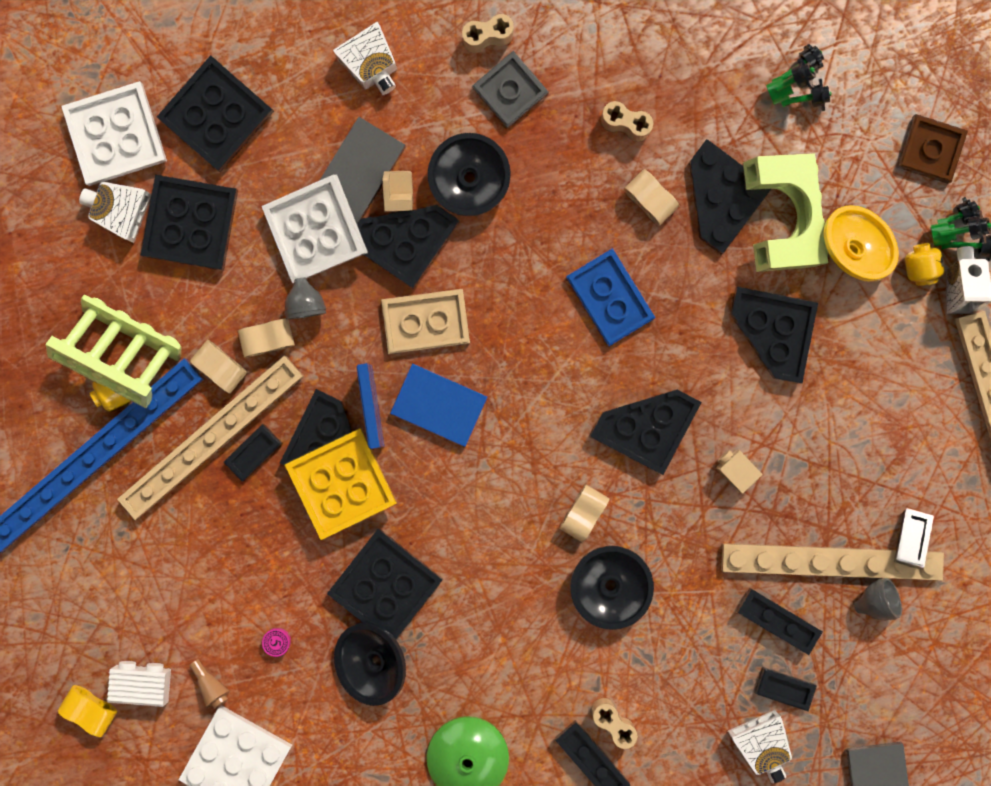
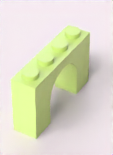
(799, 180)

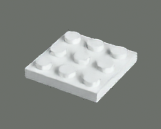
(114, 133)
(314, 228)
(235, 754)

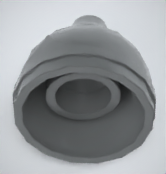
(303, 301)
(880, 601)

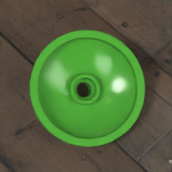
(467, 739)

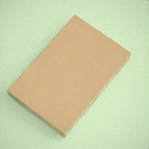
(425, 321)

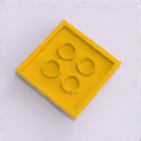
(340, 484)

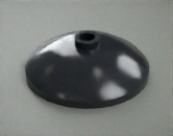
(469, 155)
(623, 603)
(360, 668)

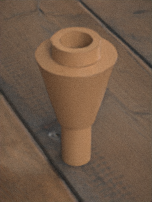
(212, 690)

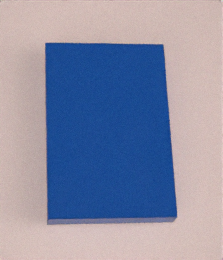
(610, 297)
(370, 405)
(438, 405)

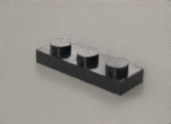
(779, 621)
(590, 757)

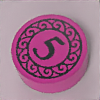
(276, 642)

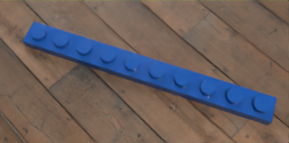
(96, 453)

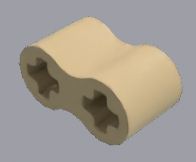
(487, 33)
(626, 121)
(651, 197)
(266, 338)
(218, 366)
(584, 513)
(614, 723)

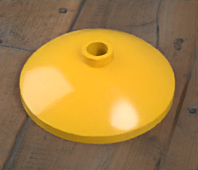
(861, 243)

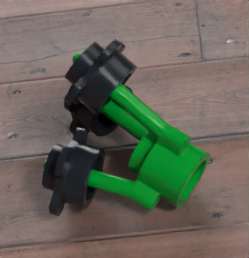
(803, 75)
(978, 227)

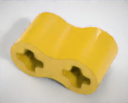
(87, 711)

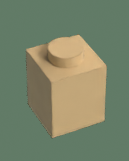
(738, 470)

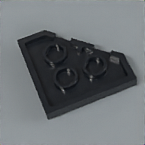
(721, 196)
(407, 240)
(776, 329)
(320, 425)
(648, 428)

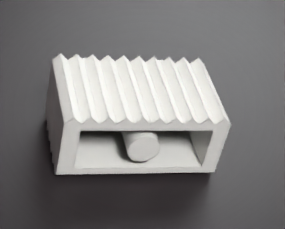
(139, 684)

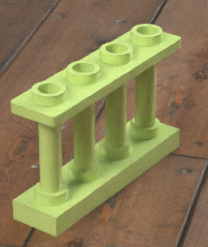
(113, 376)

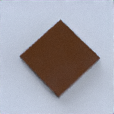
(932, 149)

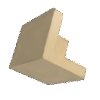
(398, 190)

